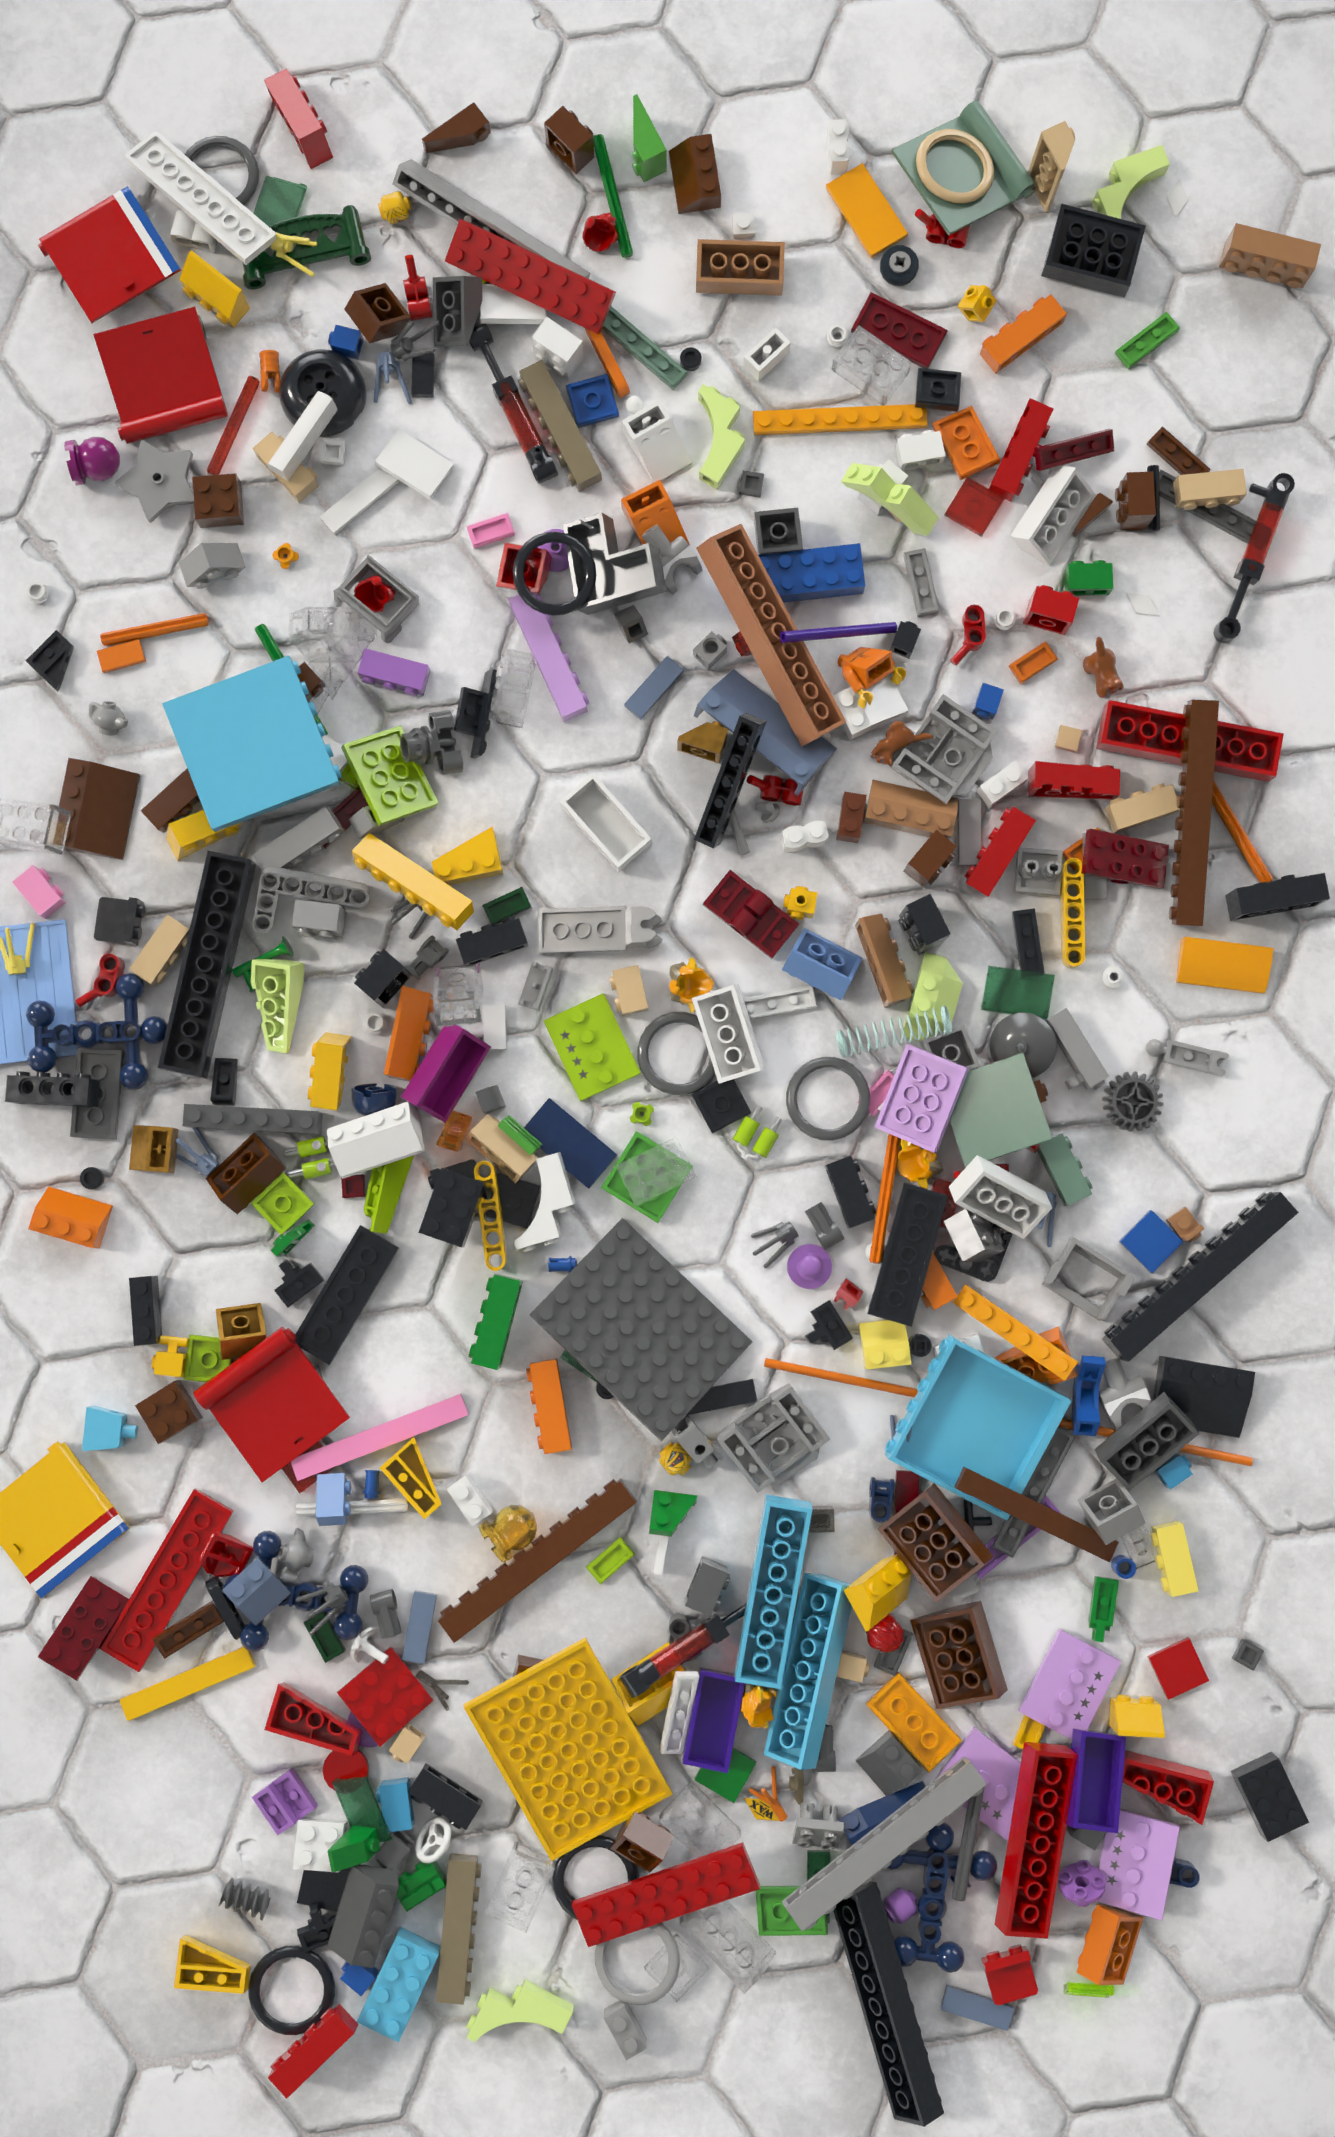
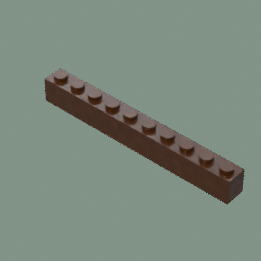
(181, 795)
(1195, 812)
(537, 1560)

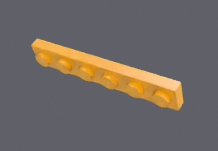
(1015, 1332)

